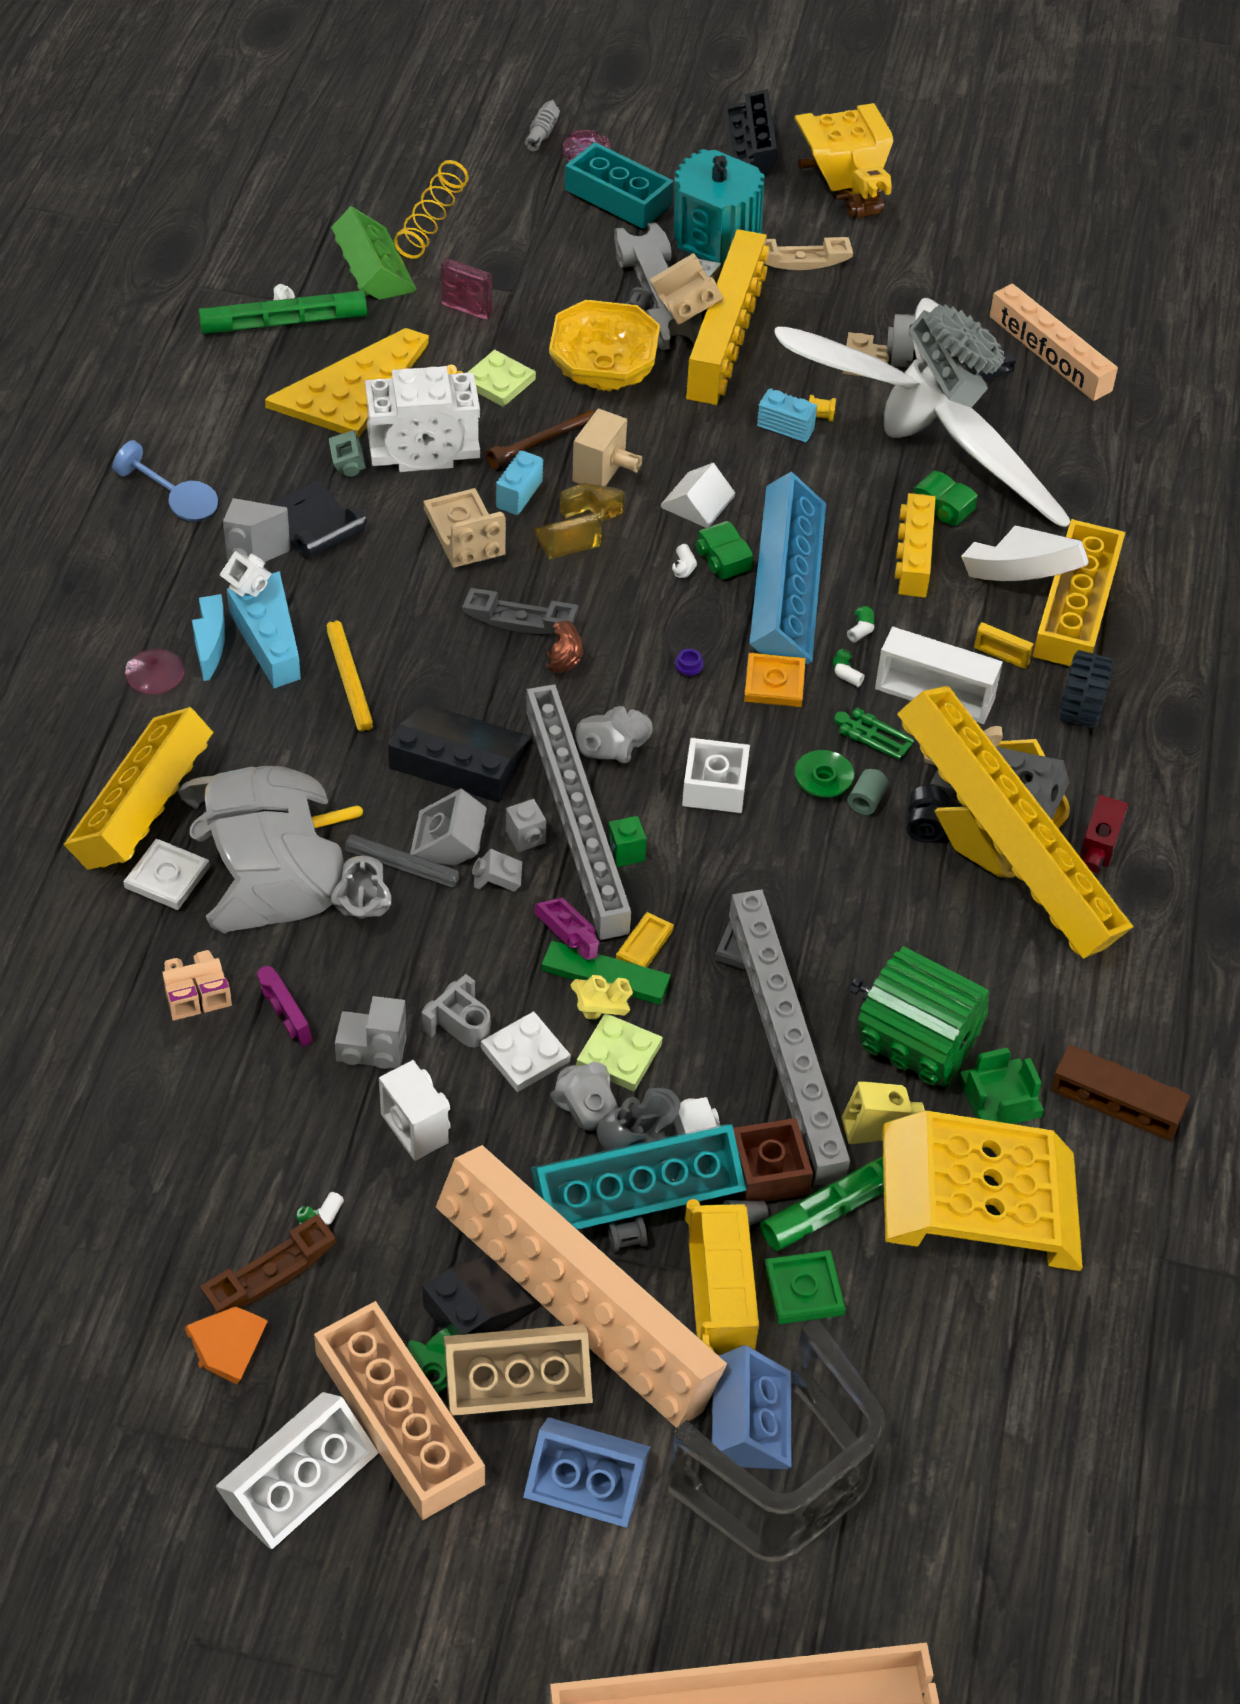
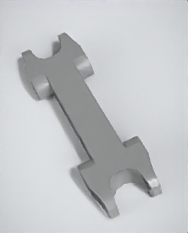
(648, 258)

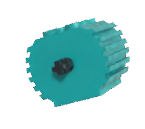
(714, 200)

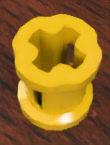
(825, 408)

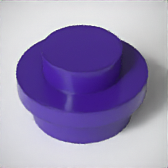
(689, 662)

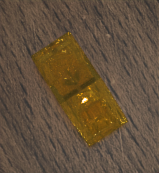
(596, 498)

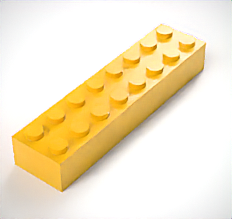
(725, 320)

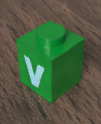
(627, 841)

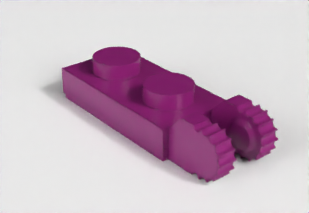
(284, 1004)

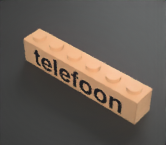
(1053, 342)

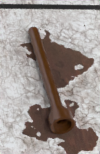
(499, 456)

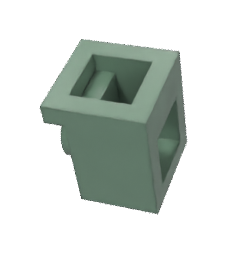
(348, 459)

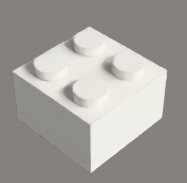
(715, 775)
(414, 1109)

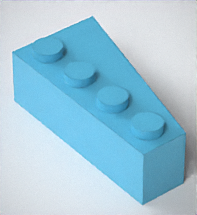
(268, 630)

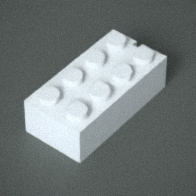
(918, 663)

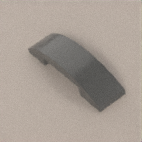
(516, 616)

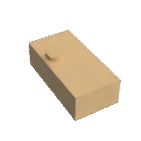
(518, 1369)

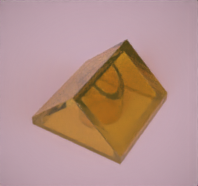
(570, 535)

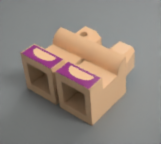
(202, 977)

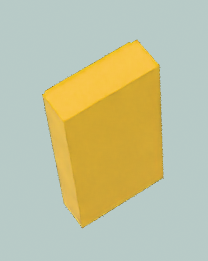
(1003, 645)
(645, 940)

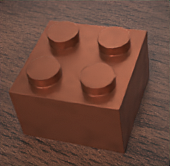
(773, 1161)

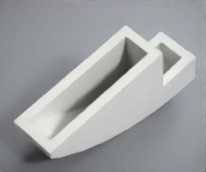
(1024, 556)

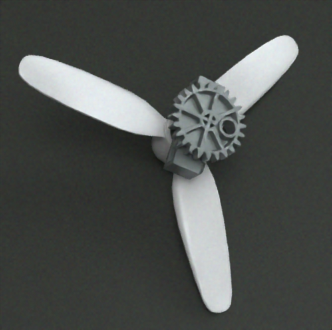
(941, 385)

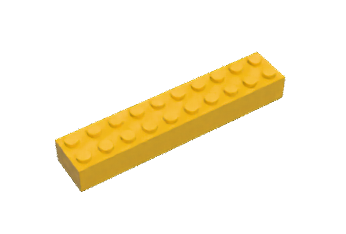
(1014, 821)

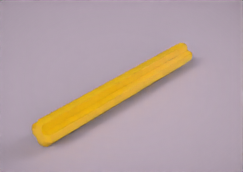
(349, 676)

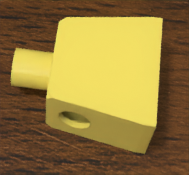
(872, 1107)

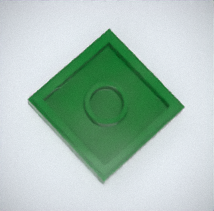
(804, 1287)

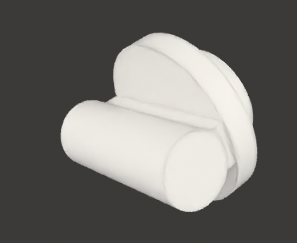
(283, 292)

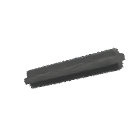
(403, 860)

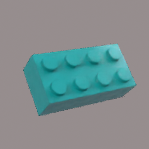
(619, 185)

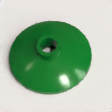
(824, 773)

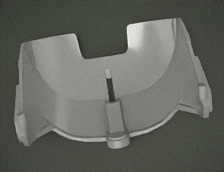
(275, 857)

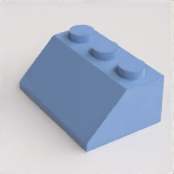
(753, 1410)
(586, 1472)

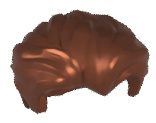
(567, 650)

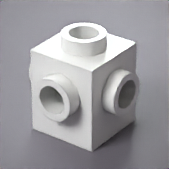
(245, 574)

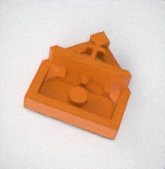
(226, 1341)

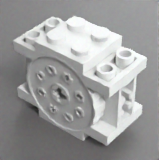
(422, 418)

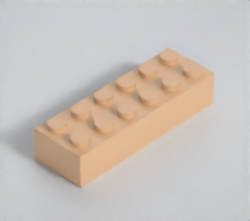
(399, 1410)

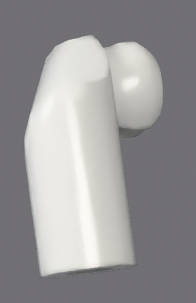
(686, 563)

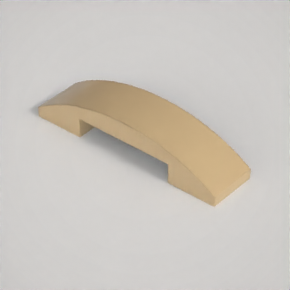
(809, 257)

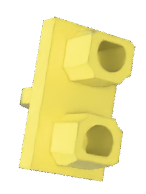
(600, 997)

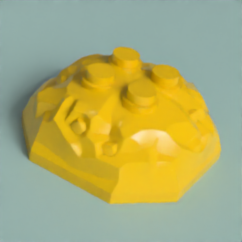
(604, 344)

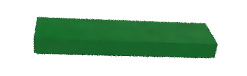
(644, 982)

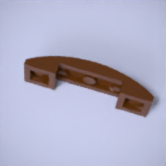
(273, 1269)

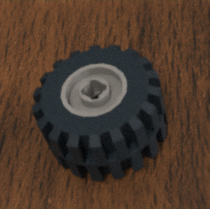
(1086, 689)

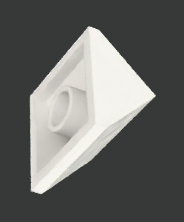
(700, 496)

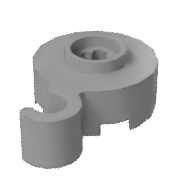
(900, 341)

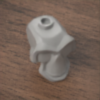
(613, 734)
(362, 889)
(585, 1093)

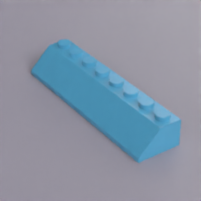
(788, 570)

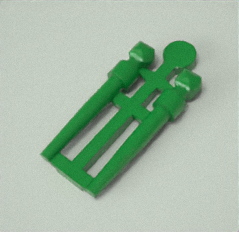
(871, 736)

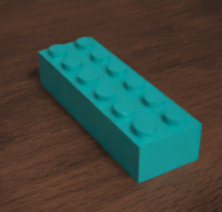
(642, 1177)

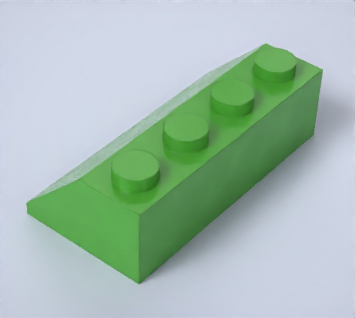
(372, 256)

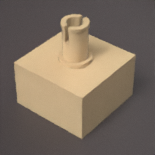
(602, 449)

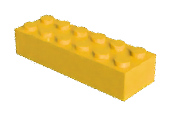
(1079, 596)
(139, 789)

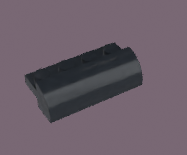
(752, 131)

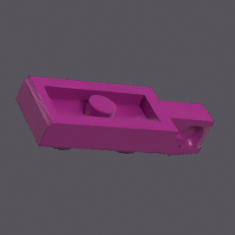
(569, 926)

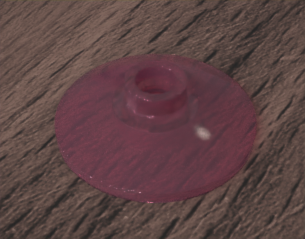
(154, 671)

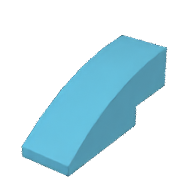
(209, 634)

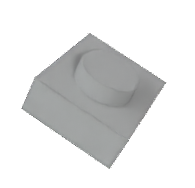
(498, 870)

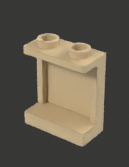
(686, 289)

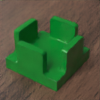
(1002, 1088)

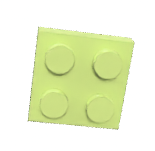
(501, 377)
(622, 1049)

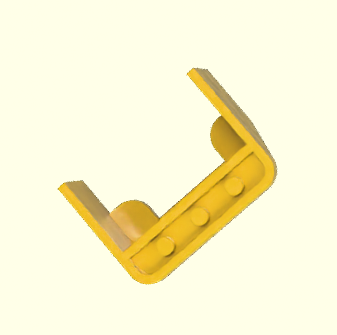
(977, 844)

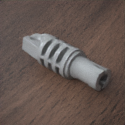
(542, 125)

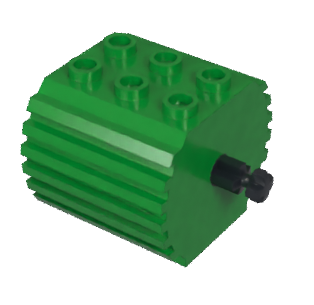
(921, 1016)

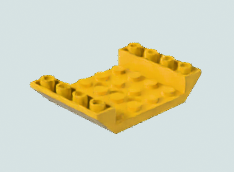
(939, 1187)

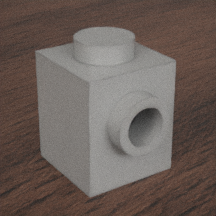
(525, 825)

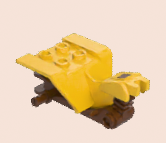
(851, 156)

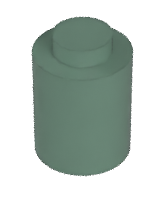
(868, 791)

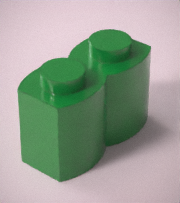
(952, 499)
(724, 550)

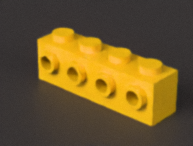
(916, 545)

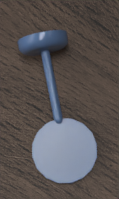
(187, 500)

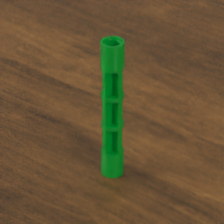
(282, 312)
(824, 1206)

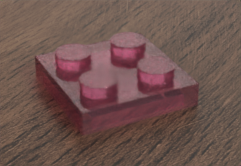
(466, 288)

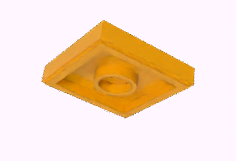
(774, 679)

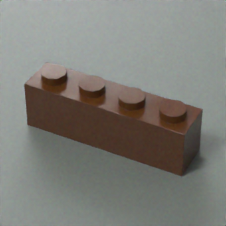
(1120, 1092)

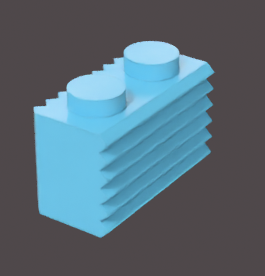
(787, 415)
(519, 482)

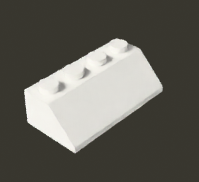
(297, 1469)

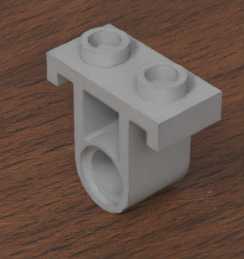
(457, 1013)

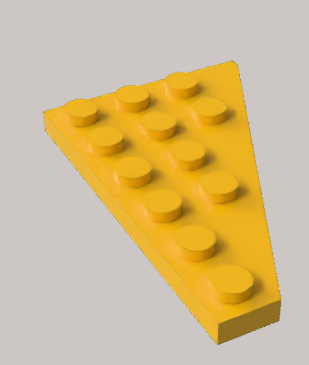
(337, 393)

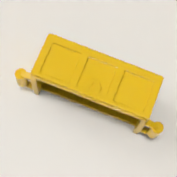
(722, 1276)

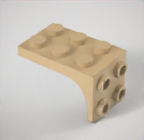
(466, 527)

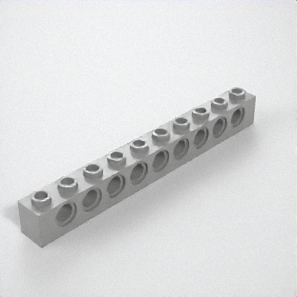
(578, 813)
(788, 1036)

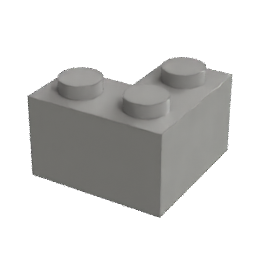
(373, 1037)

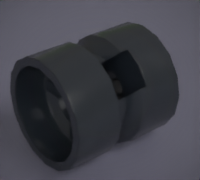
(922, 821)

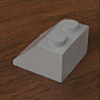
(256, 529)
(449, 829)

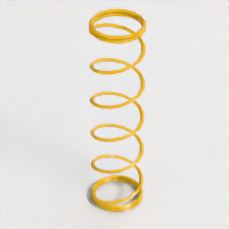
(405, 230)

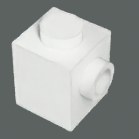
(695, 1115)

